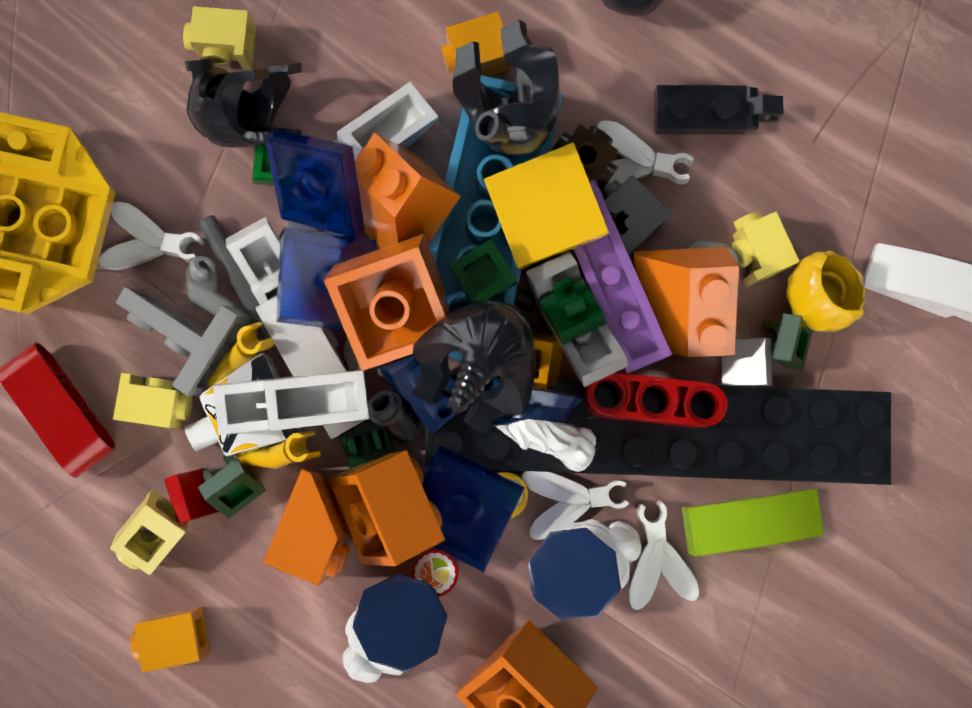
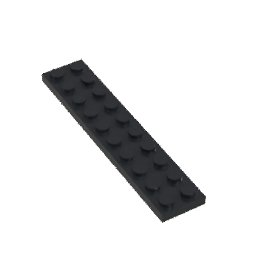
(761, 437)

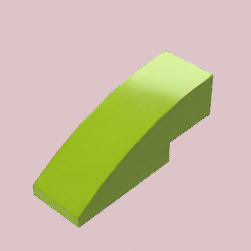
(752, 522)

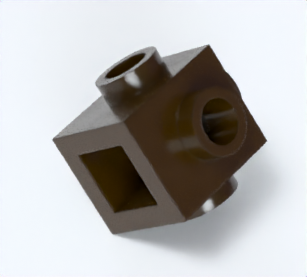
(596, 148)

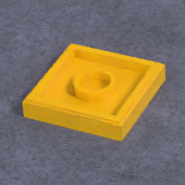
(546, 206)

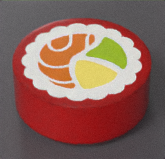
(437, 569)

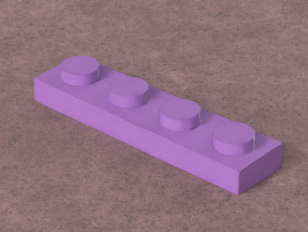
(620, 295)

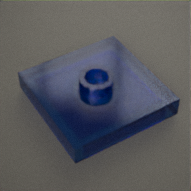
(315, 182)
(303, 266)
(472, 506)

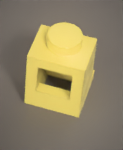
(221, 35)
(763, 246)
(151, 404)
(147, 551)

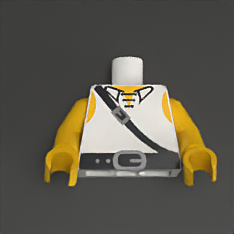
(253, 448)

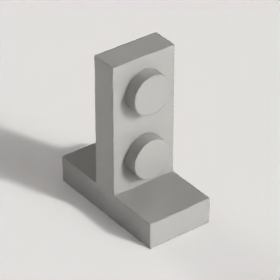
(185, 336)
(592, 354)

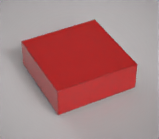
(186, 496)

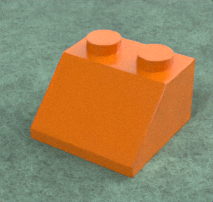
(400, 193)
(692, 297)
(388, 300)
(386, 509)
(310, 532)
(527, 674)

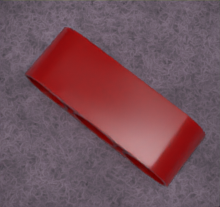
(676, 396)
(56, 410)

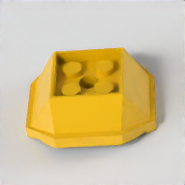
(62, 214)

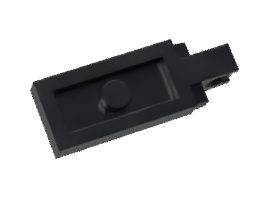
(713, 109)

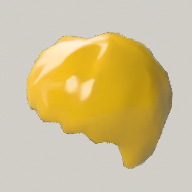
(826, 291)

